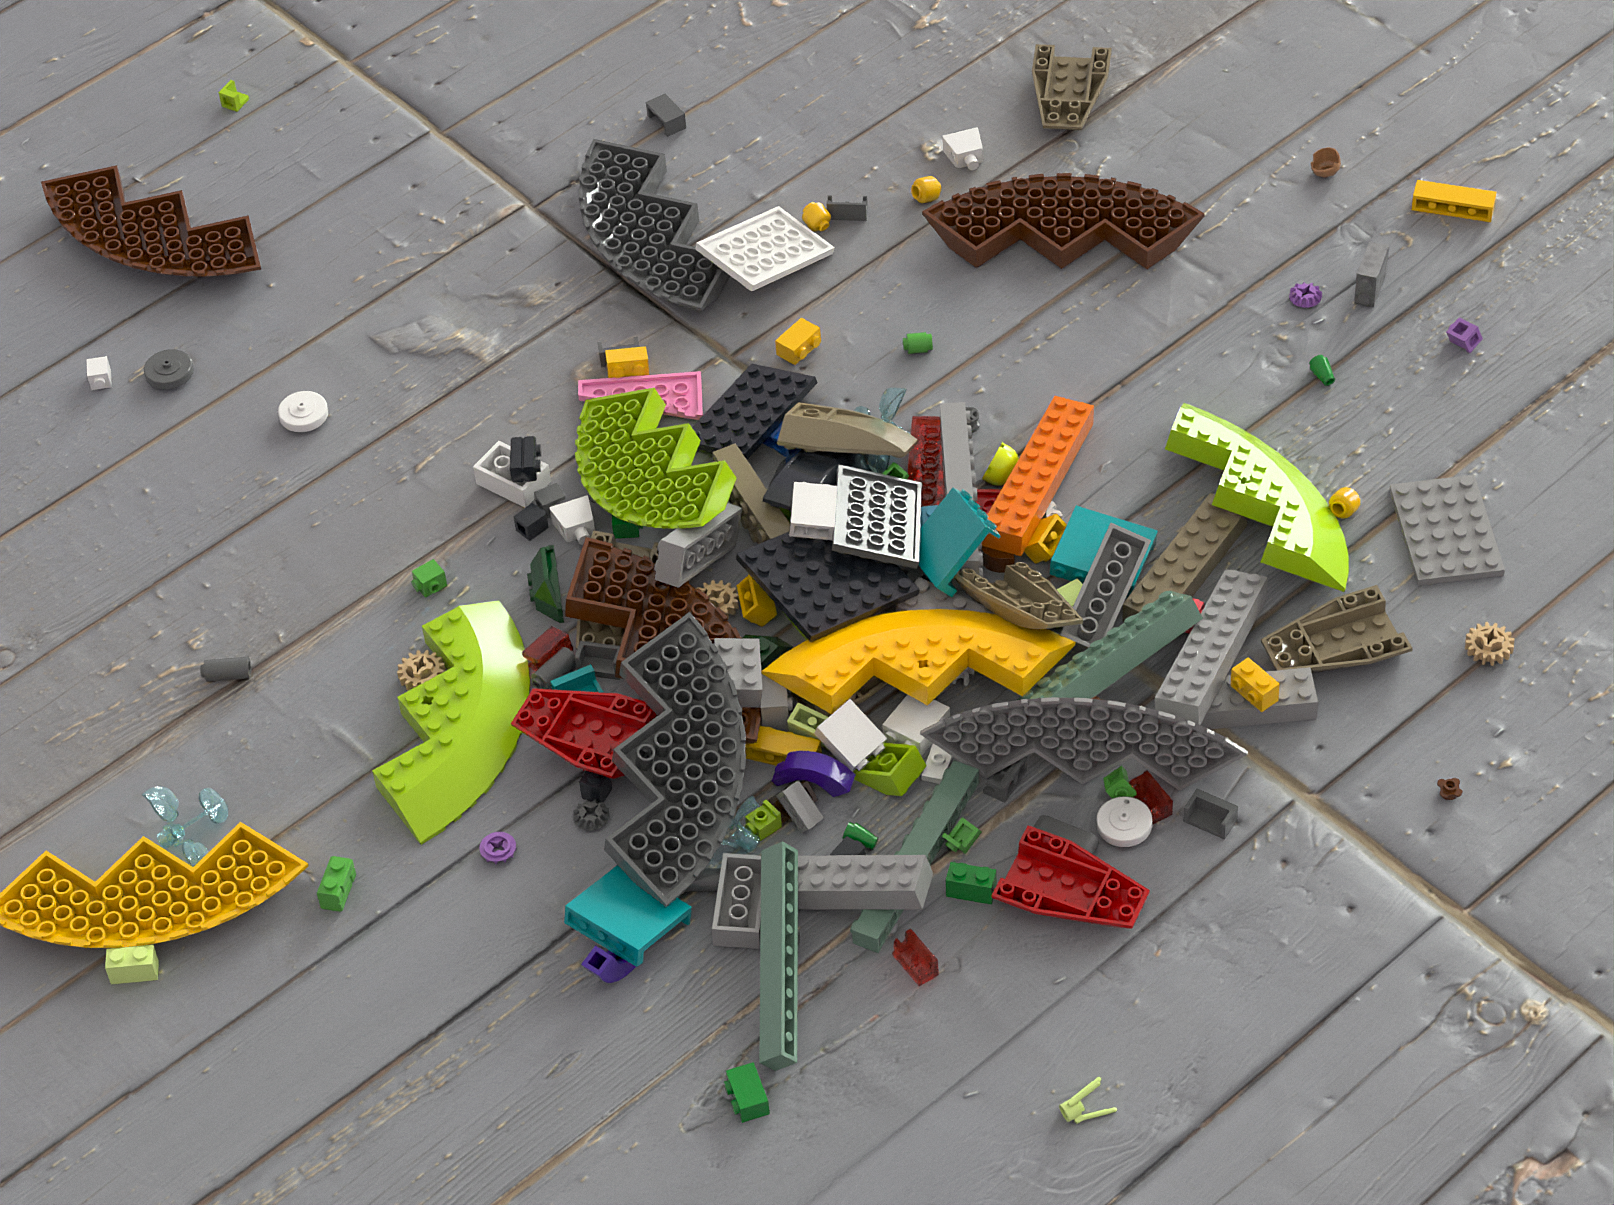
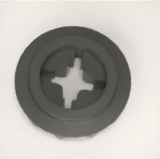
(591, 822)

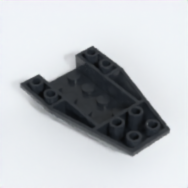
(808, 467)

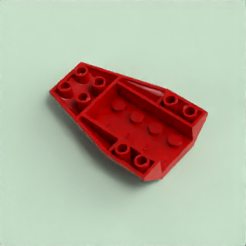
(582, 725)
(1069, 883)

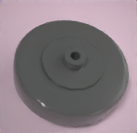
(168, 369)

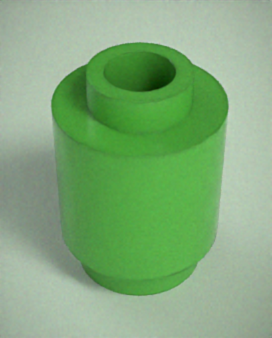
(917, 343)

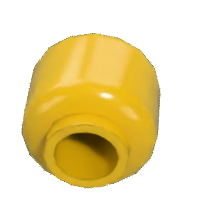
(926, 189)
(816, 216)
(1344, 502)

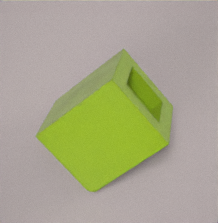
(231, 98)

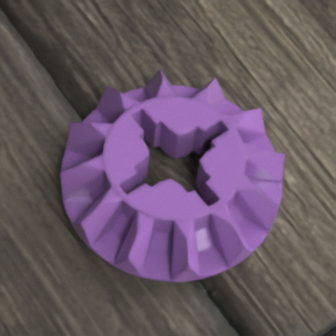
(1309, 300)
(496, 840)

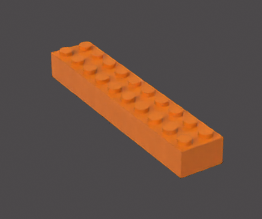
(1038, 474)

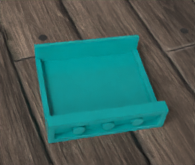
(952, 537)
(1083, 539)
(623, 916)

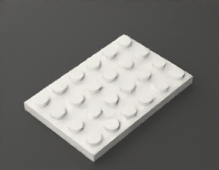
(764, 248)

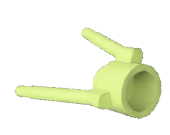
(1073, 1108)

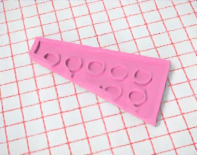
(678, 390)

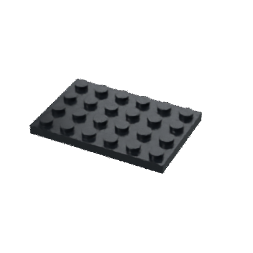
(751, 408)

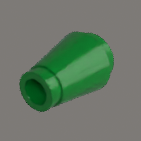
(1321, 368)
(859, 833)

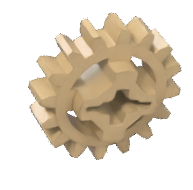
(722, 596)
(1489, 643)
(419, 669)

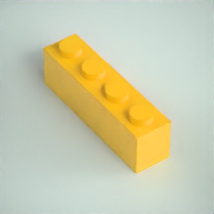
(1453, 201)
(774, 745)

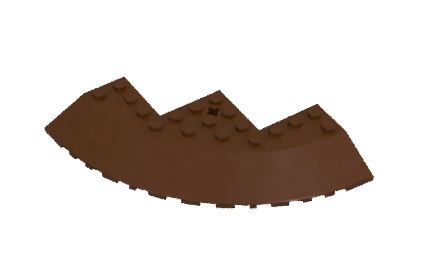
(1063, 219)
(149, 231)
(622, 592)

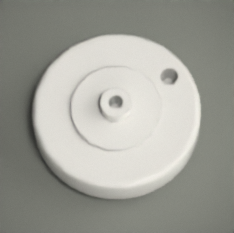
(303, 411)
(1124, 821)

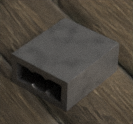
(1371, 274)

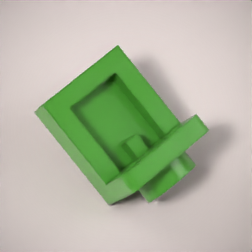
(962, 836)

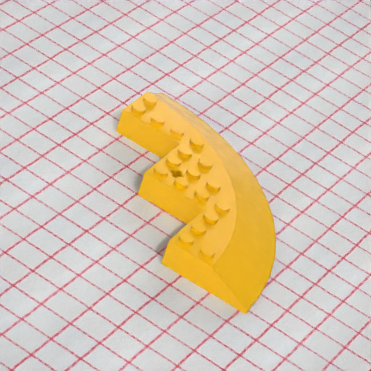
(917, 655)
(146, 893)

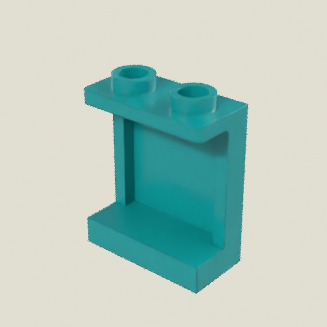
(578, 680)

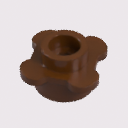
(1452, 792)

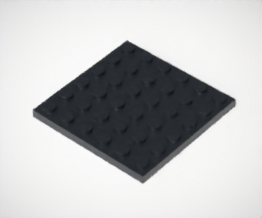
(821, 586)

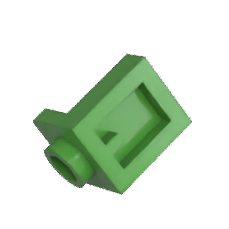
(1118, 785)

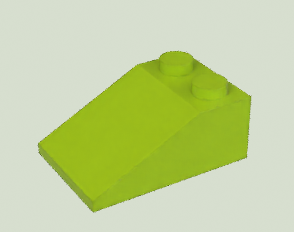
(892, 769)

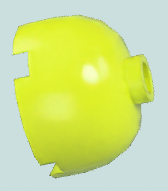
(1001, 465)

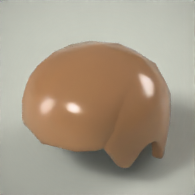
(1326, 162)

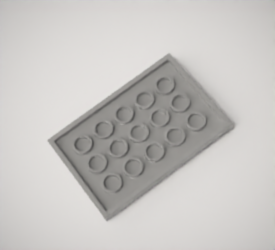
(1446, 530)

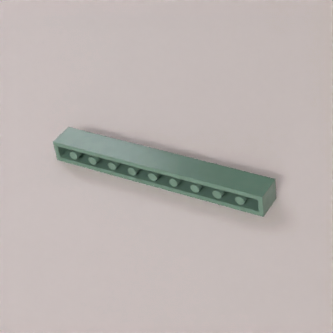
(925, 839)
(778, 956)

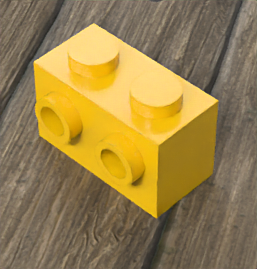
(798, 341)
(627, 362)
(1045, 539)
(755, 603)
(1255, 684)

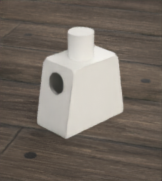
(964, 148)
(573, 519)

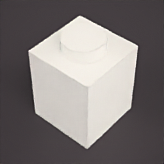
(99, 373)

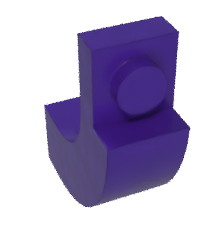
(816, 768)
(607, 965)

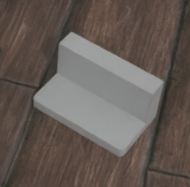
(800, 807)

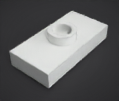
(936, 764)

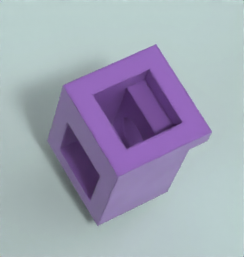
(1464, 334)

